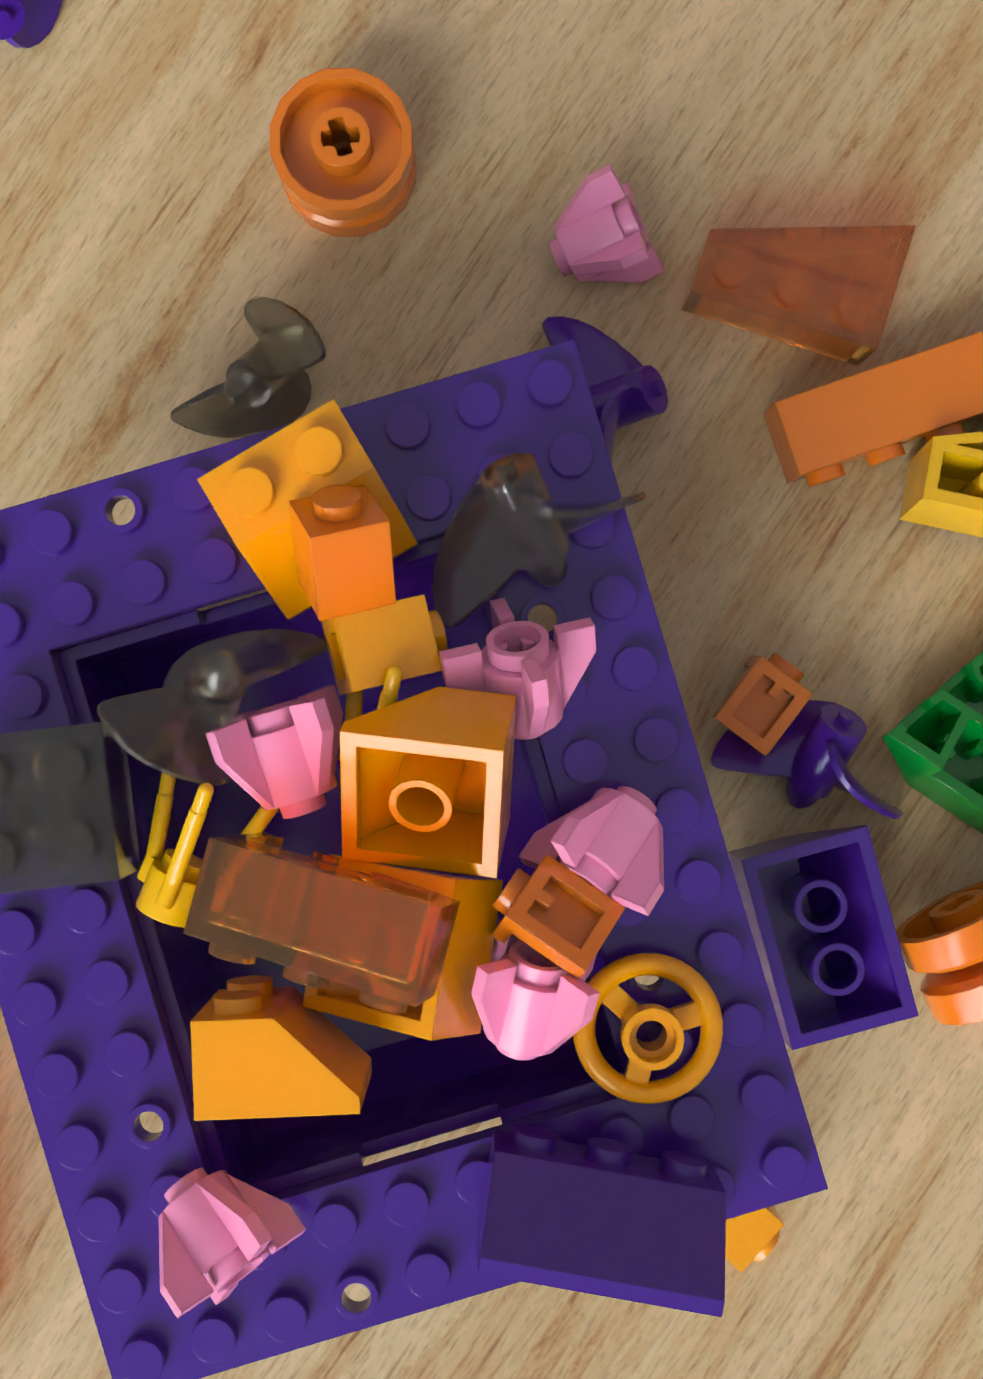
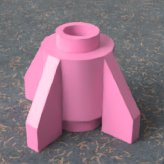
(603, 234)
(526, 664)
(284, 751)
(610, 844)
(530, 1001)
(217, 1236)

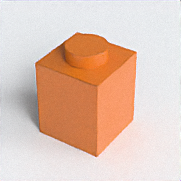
(343, 551)

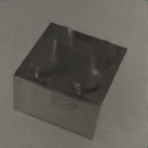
(65, 809)

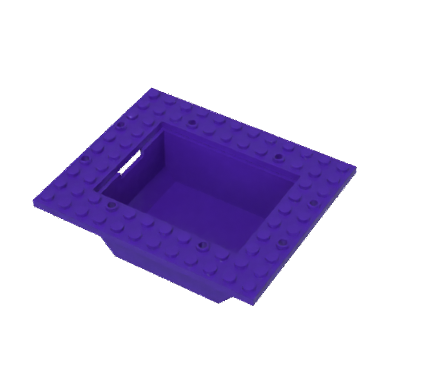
(109, 995)

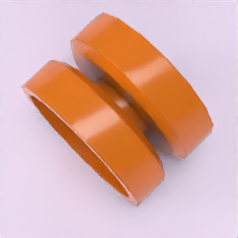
(338, 115)
(948, 946)

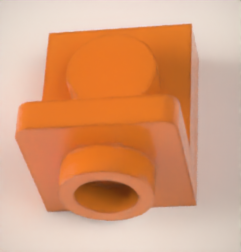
(763, 702)
(557, 915)

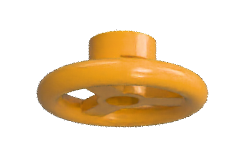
(667, 1048)

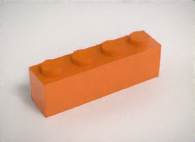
(878, 411)

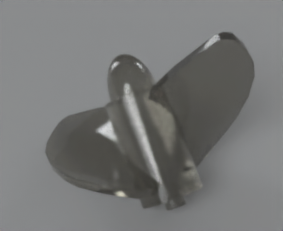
(266, 382)
(506, 527)
(200, 695)

